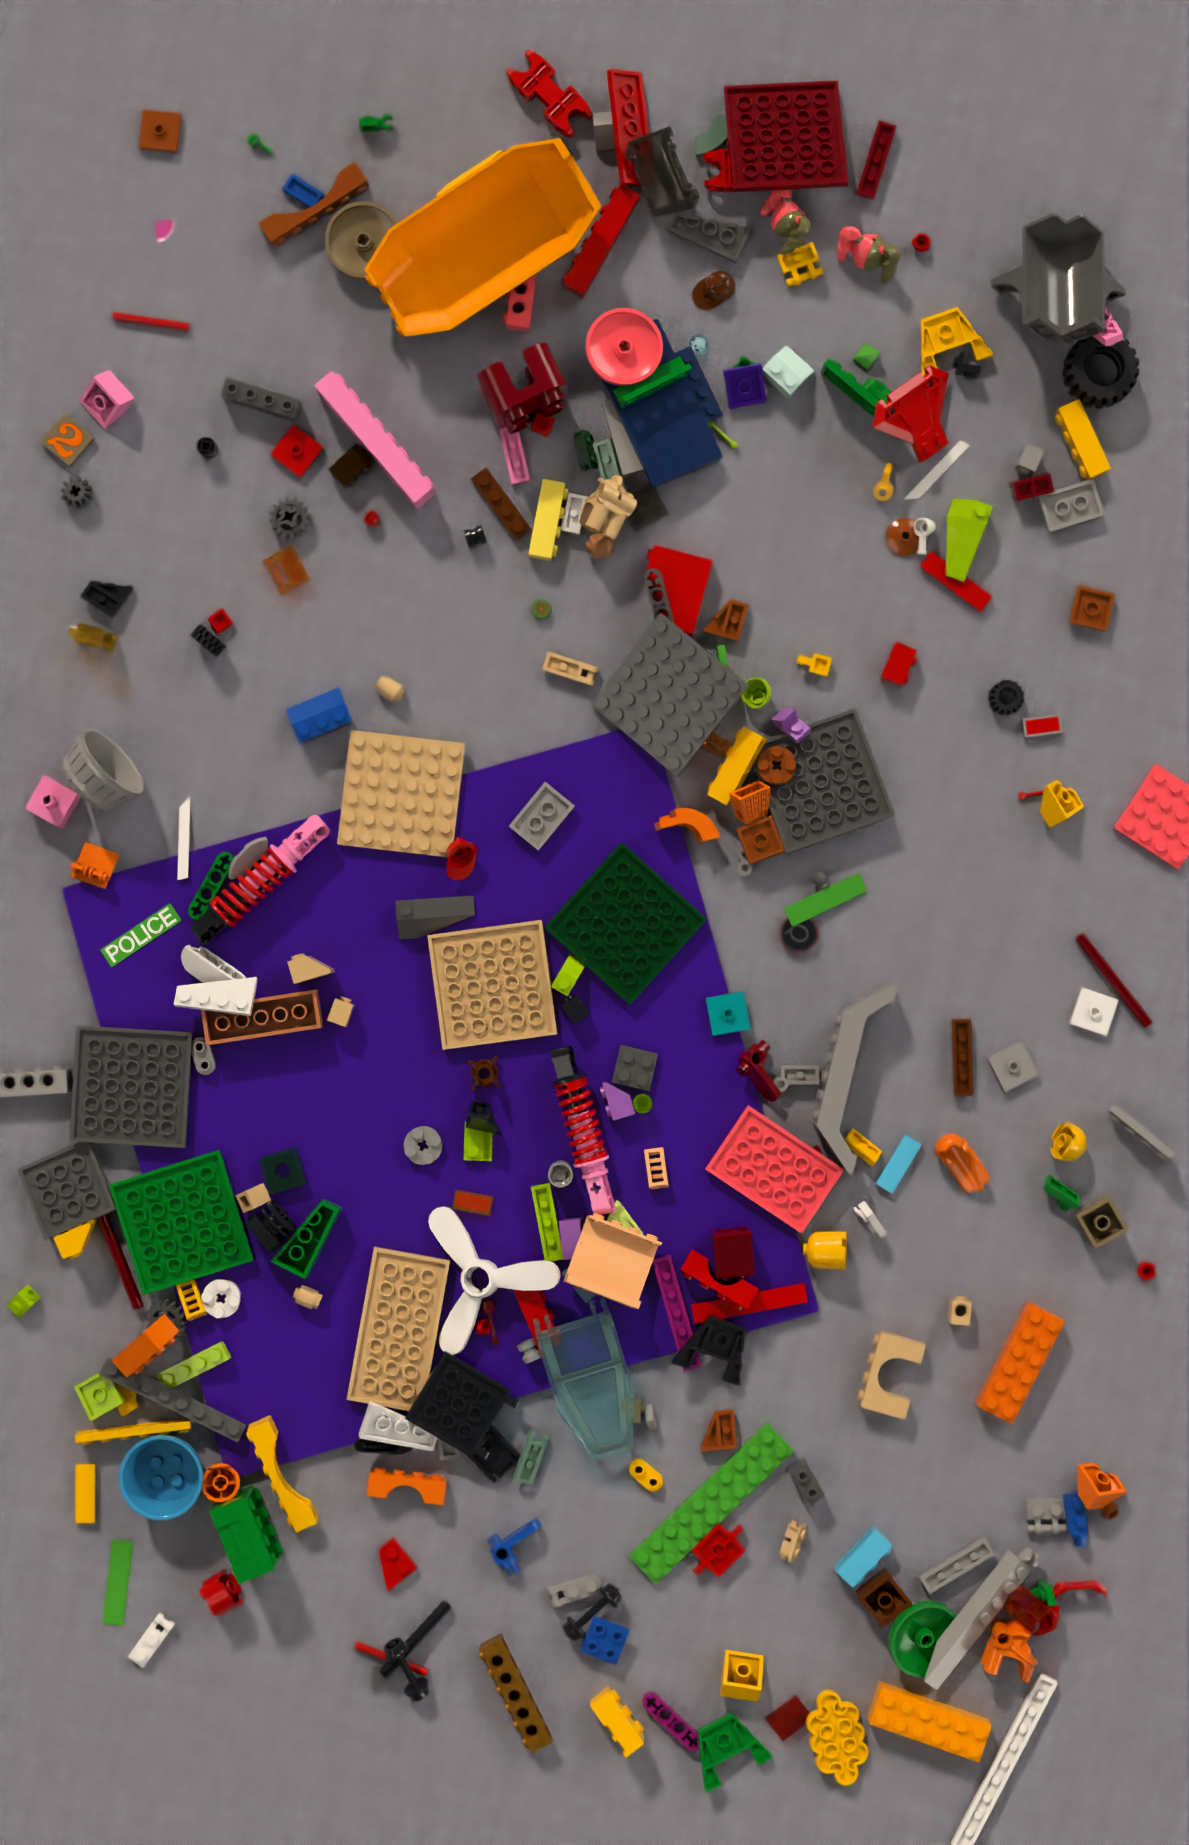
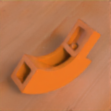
(695, 821)

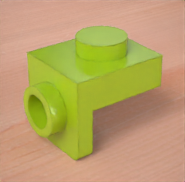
(23, 1301)

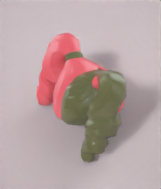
(786, 219)
(868, 252)

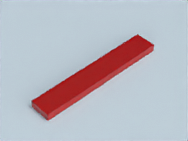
(762, 1301)

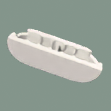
(207, 966)

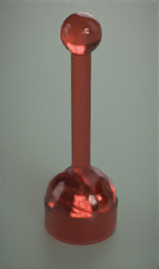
(488, 1306)

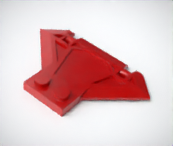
(916, 412)

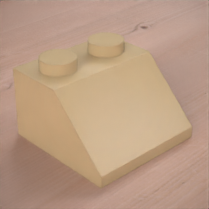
(307, 968)

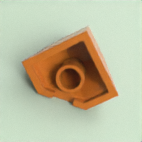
(1097, 1487)

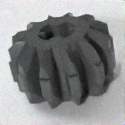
(84, 493)

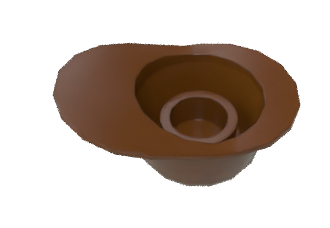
(713, 290)

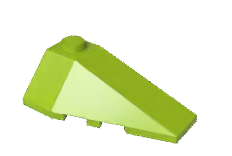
(965, 527)

